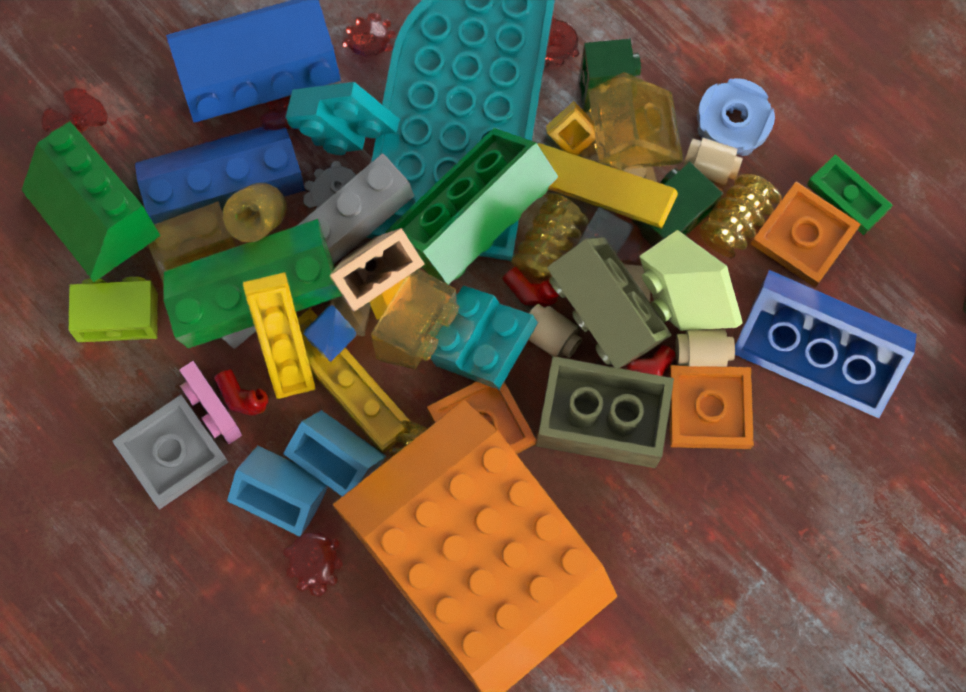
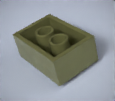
(607, 302)
(605, 412)

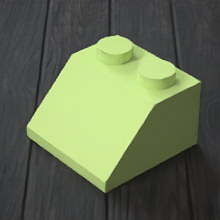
(689, 285)

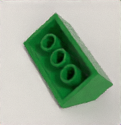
(86, 202)
(475, 202)
(209, 295)

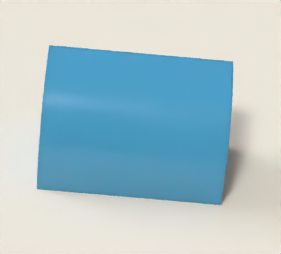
(332, 453)
(277, 490)

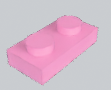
(198, 390)

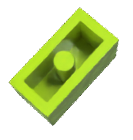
(113, 310)

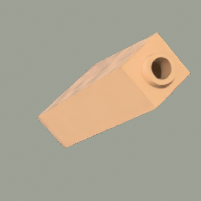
(394, 261)

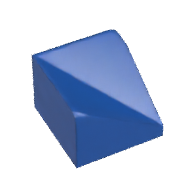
(330, 333)

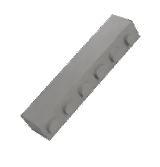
(354, 214)

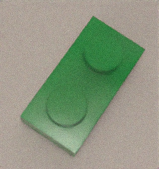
(849, 193)

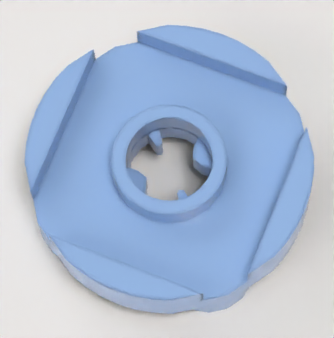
(755, 110)

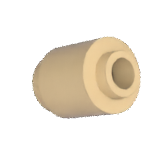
(714, 159)
(554, 332)
(704, 348)

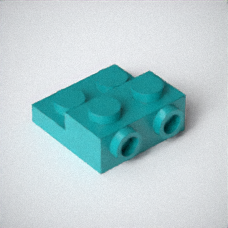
(339, 116)
(483, 338)

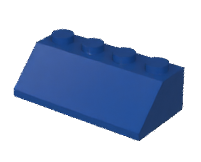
(253, 58)
(216, 171)
(825, 344)

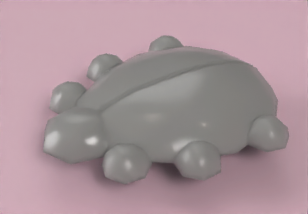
(326, 184)

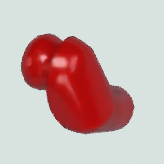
(530, 293)
(656, 365)
(240, 399)

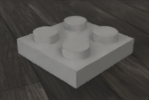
(170, 451)

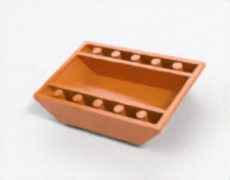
(478, 549)

